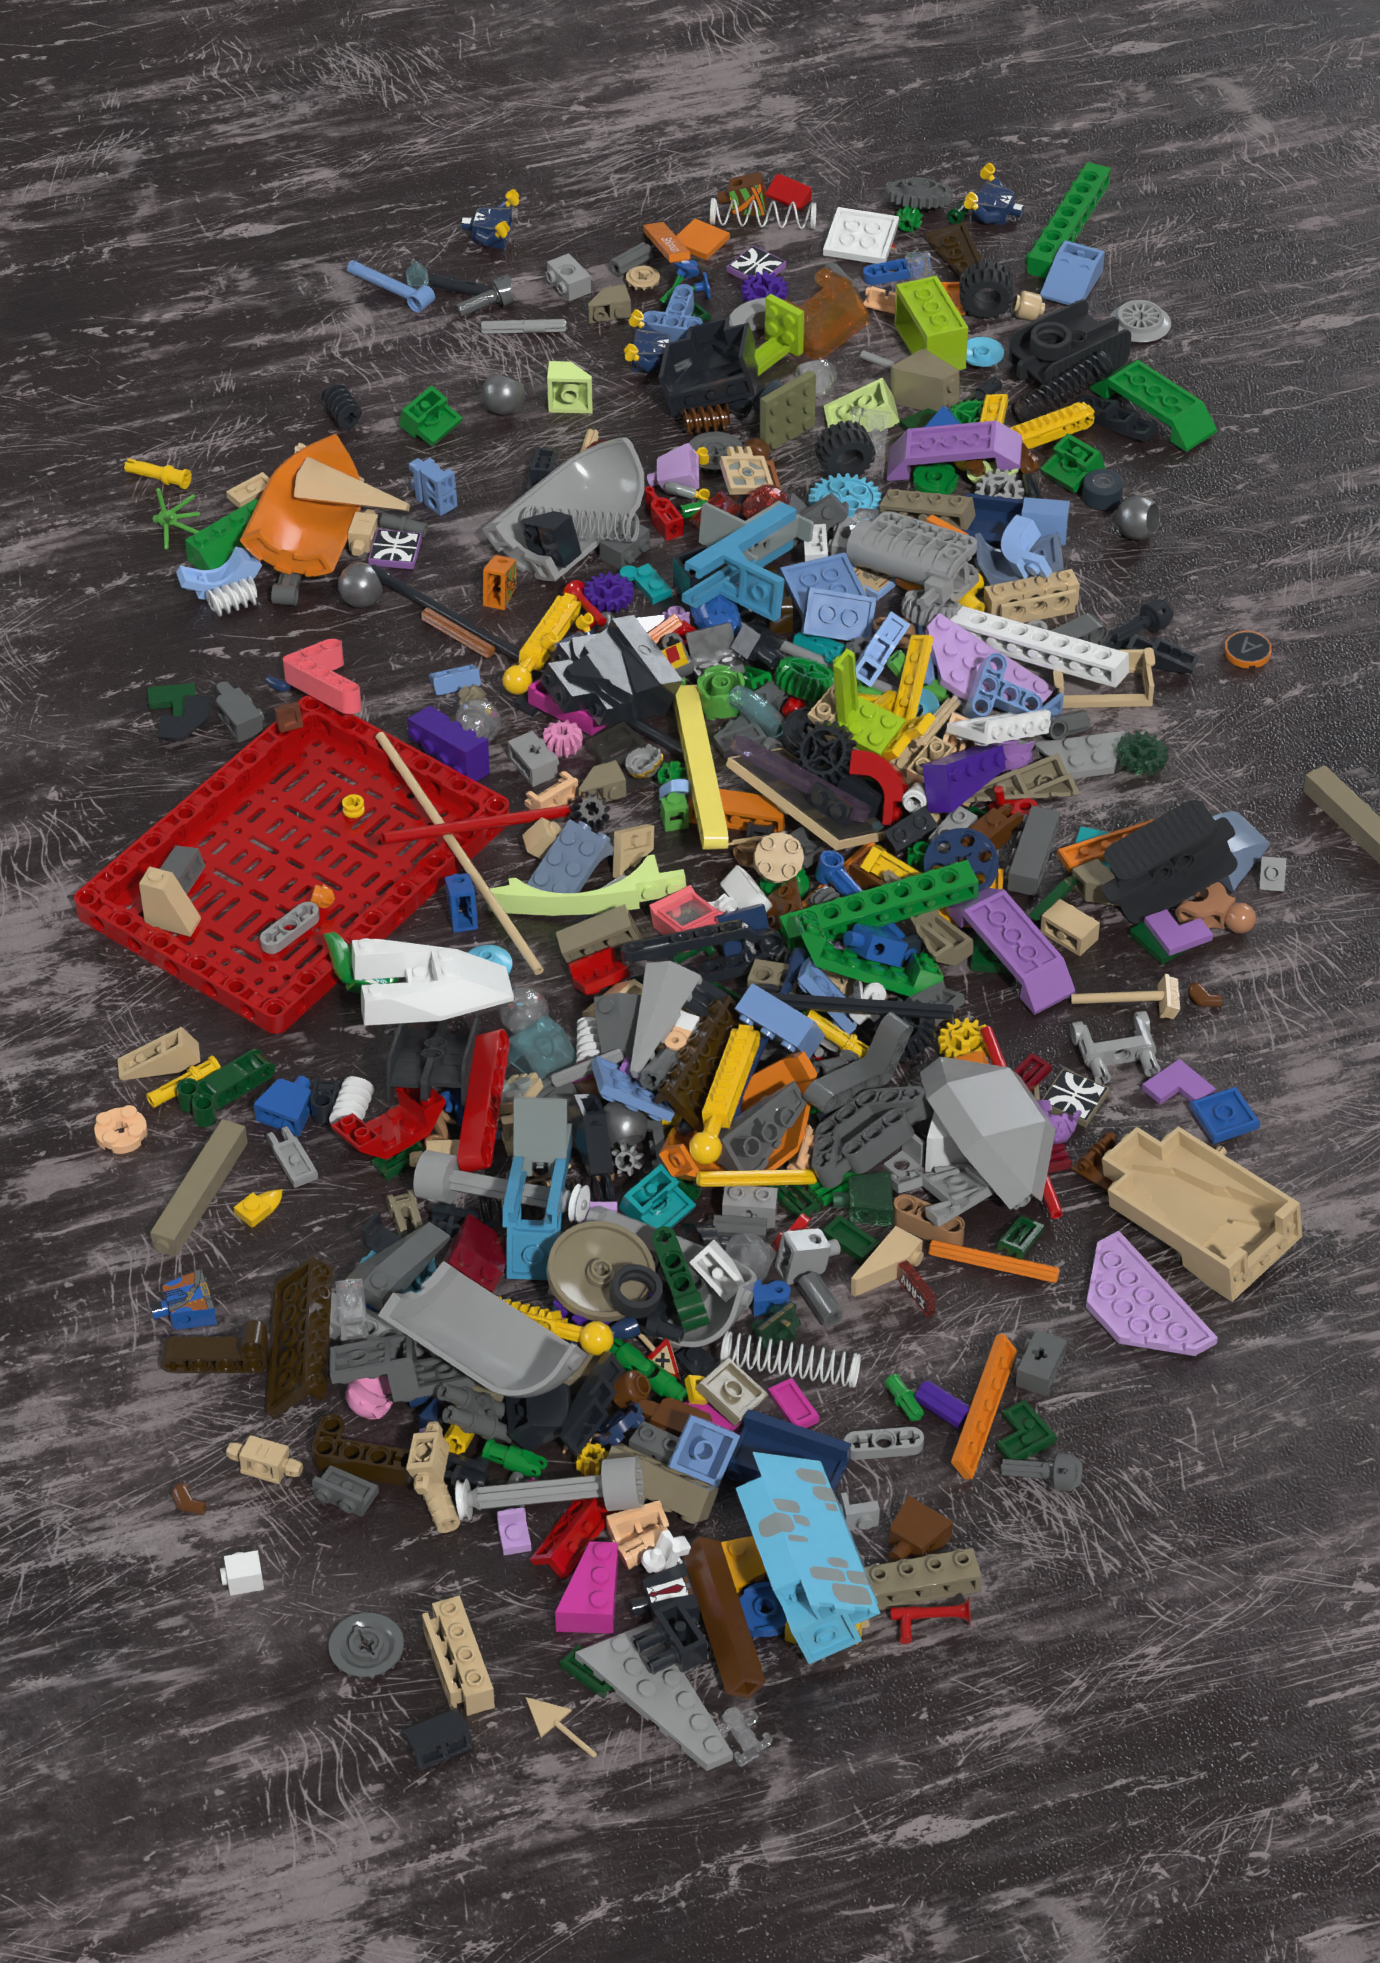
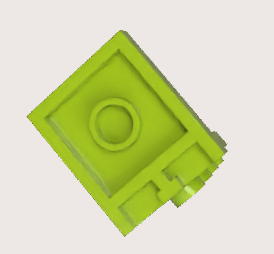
(783, 331)
(869, 723)

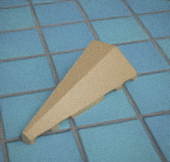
(325, 484)

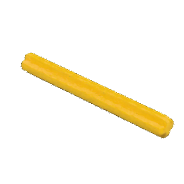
(756, 1178)

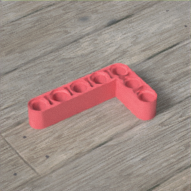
(313, 673)

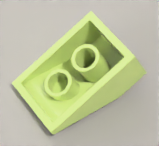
(872, 396)

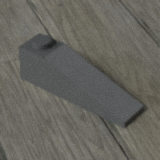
(617, 1021)
(759, 1130)
(399, 1264)

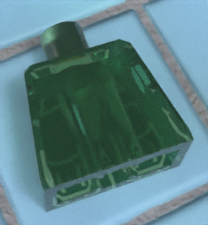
(868, 1199)

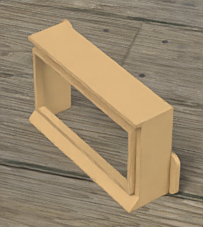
(1139, 662)

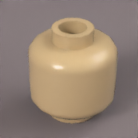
(1028, 305)

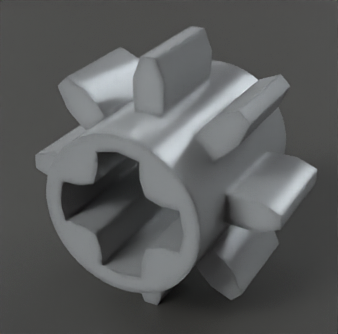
(634, 1157)

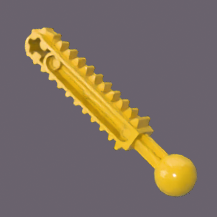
(1051, 426)
(533, 654)
(725, 1093)
(593, 1338)

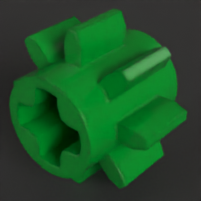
(909, 218)
(671, 771)
(916, 855)

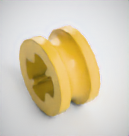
(353, 806)

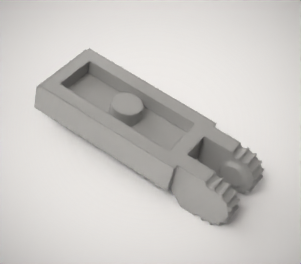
(292, 1158)

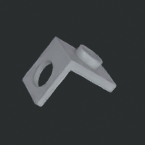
(1272, 873)
(912, 1153)

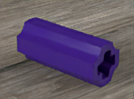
(942, 1404)

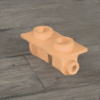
(879, 301)
(803, 1159)

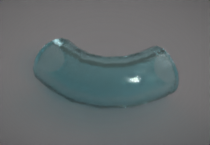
(758, 709)

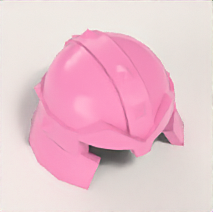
(369, 1397)

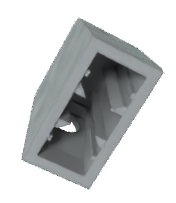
(804, 1252)

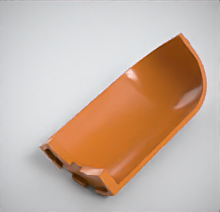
(296, 532)

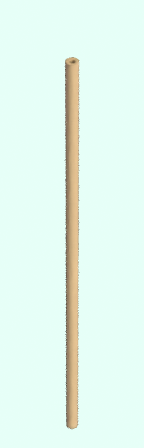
(461, 855)

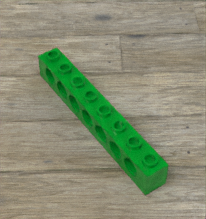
(1068, 217)
(887, 903)

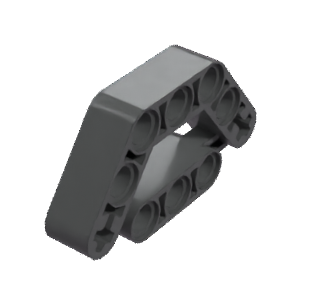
(866, 1131)

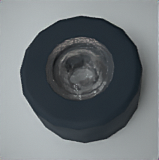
(1102, 489)

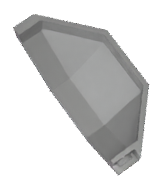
(993, 1125)

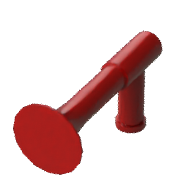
(577, 588)
(906, 1614)

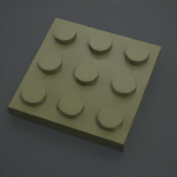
(788, 410)

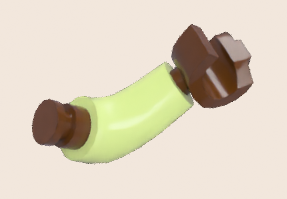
(980, 467)

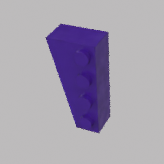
(450, 742)
(961, 775)

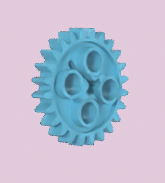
(852, 490)

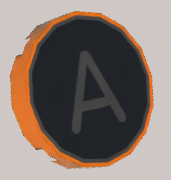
(1248, 649)

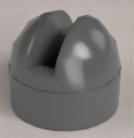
(771, 743)

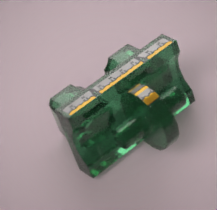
(778, 1326)

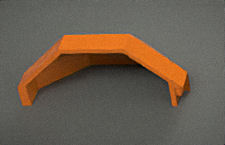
(764, 1082)

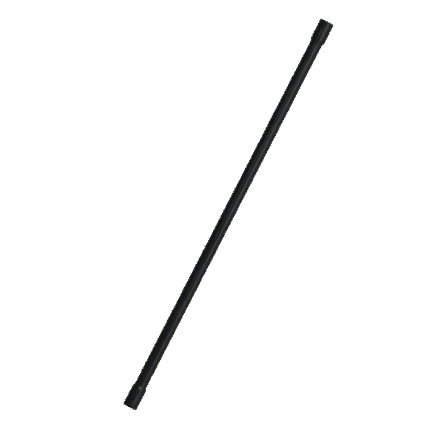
(386, 578)

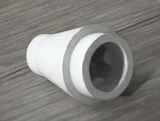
(915, 797)

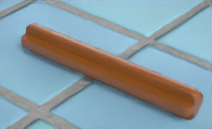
(458, 633)

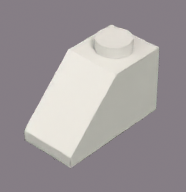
(718, 1270)

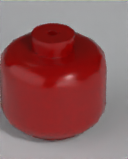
(792, 704)

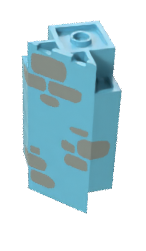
(808, 1553)

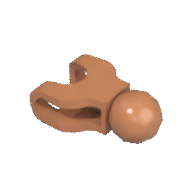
(1217, 910)

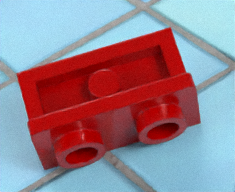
(597, 971)

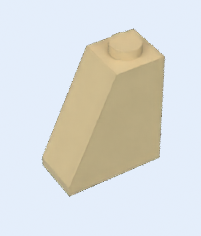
(167, 903)

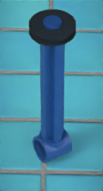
(831, 872)

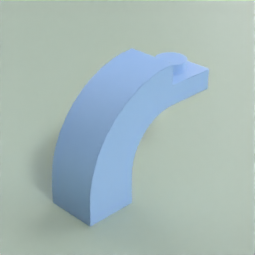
(1016, 544)
(239, 566)
(880, 648)

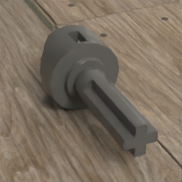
(500, 292)
(1048, 1470)

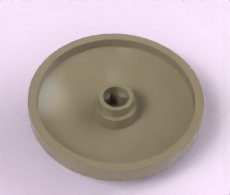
(585, 1264)

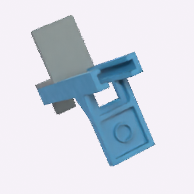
(746, 549)
(539, 1141)

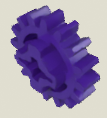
(764, 285)
(609, 592)

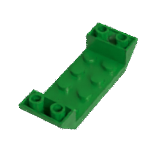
(1163, 400)
(919, 974)

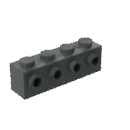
(1033, 850)

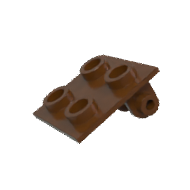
(784, 900)
(1091, 1164)

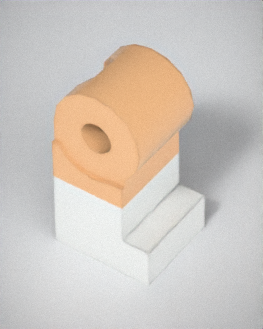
(681, 1031)

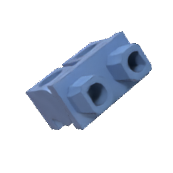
(433, 485)

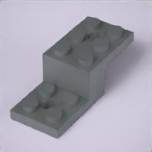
(398, 1359)

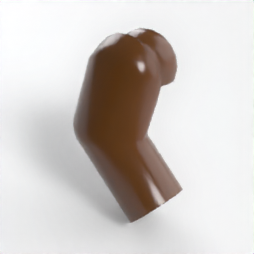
(1202, 997)
(184, 1500)

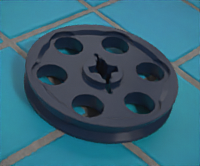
(960, 853)

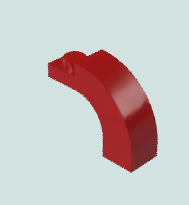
(890, 778)

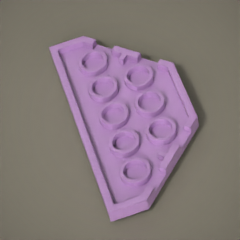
(960, 655)
(1140, 1304)

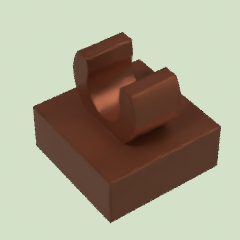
(288, 717)

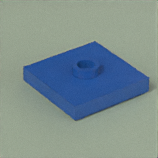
(1224, 1115)

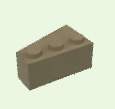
(597, 933)

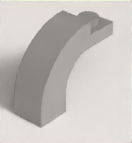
(751, 312)

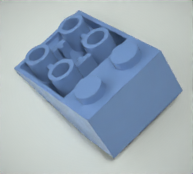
(1073, 273)

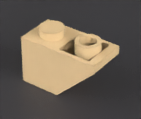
(541, 837)

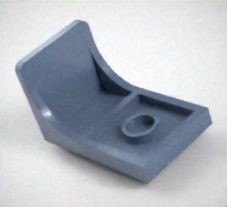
(998, 570)
(571, 859)

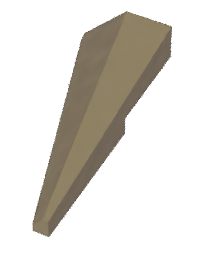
(1038, 780)
(942, 938)

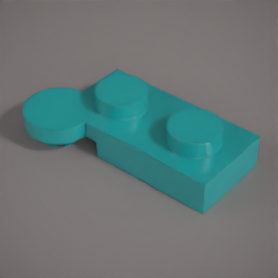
(648, 582)
(823, 646)

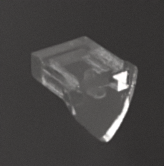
(919, 265)

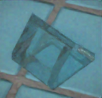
(416, 275)

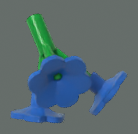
(687, 269)

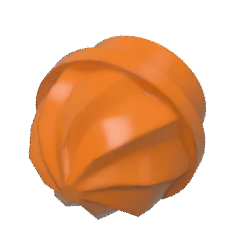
(322, 896)

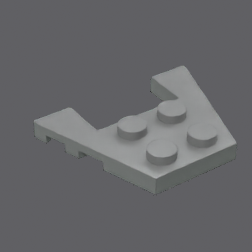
(954, 1185)

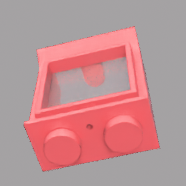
(682, 912)

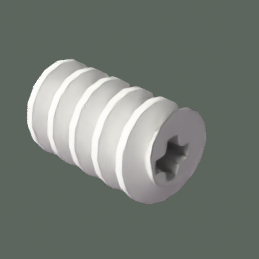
(232, 596)
(587, 1040)
(352, 1098)

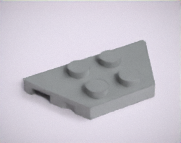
(1085, 754)

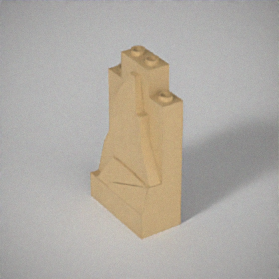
(1186, 1196)

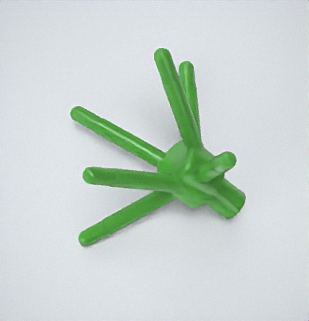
(169, 517)

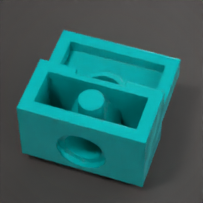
(657, 1200)

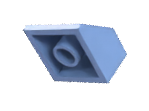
(704, 1450)

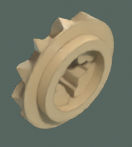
(649, 276)

